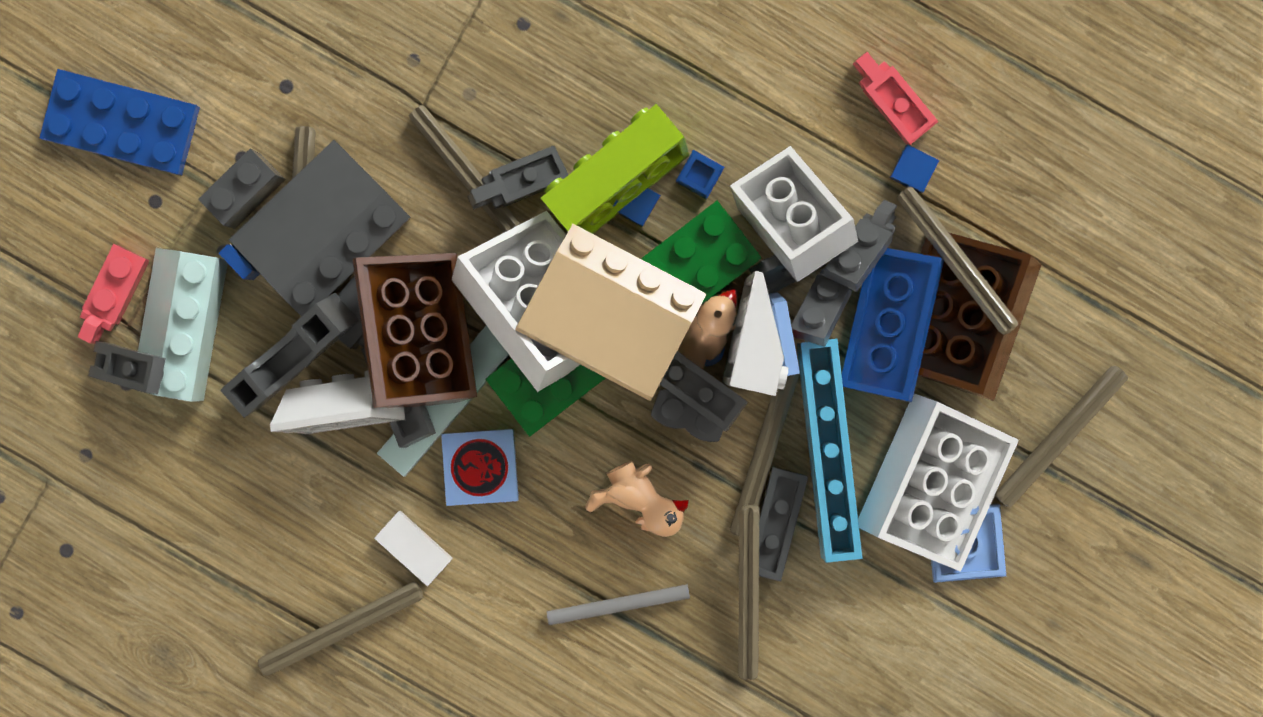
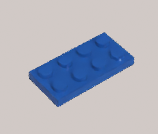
(119, 122)
(892, 324)

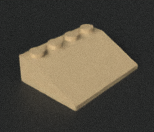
(611, 312)

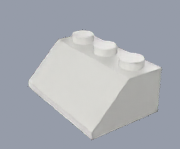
(330, 406)

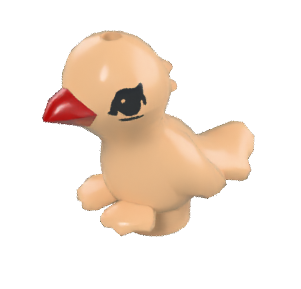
(709, 328)
(634, 491)

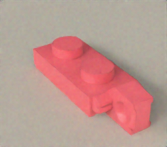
(894, 99)
(111, 292)

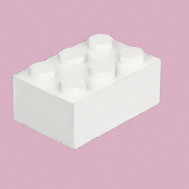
(794, 213)

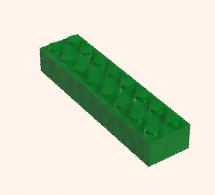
(702, 253)

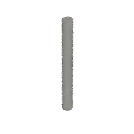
(618, 604)

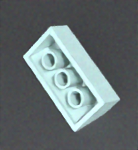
(183, 319)

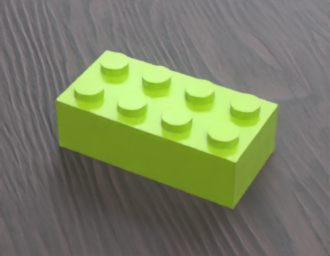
(617, 171)

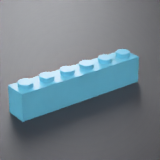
(829, 451)

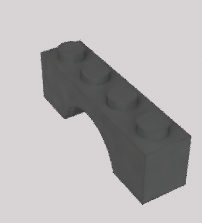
(291, 355)

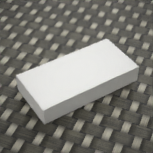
(413, 548)

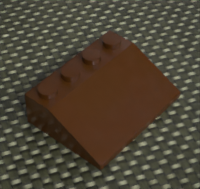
(414, 330)
(961, 341)

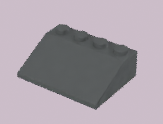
(317, 226)

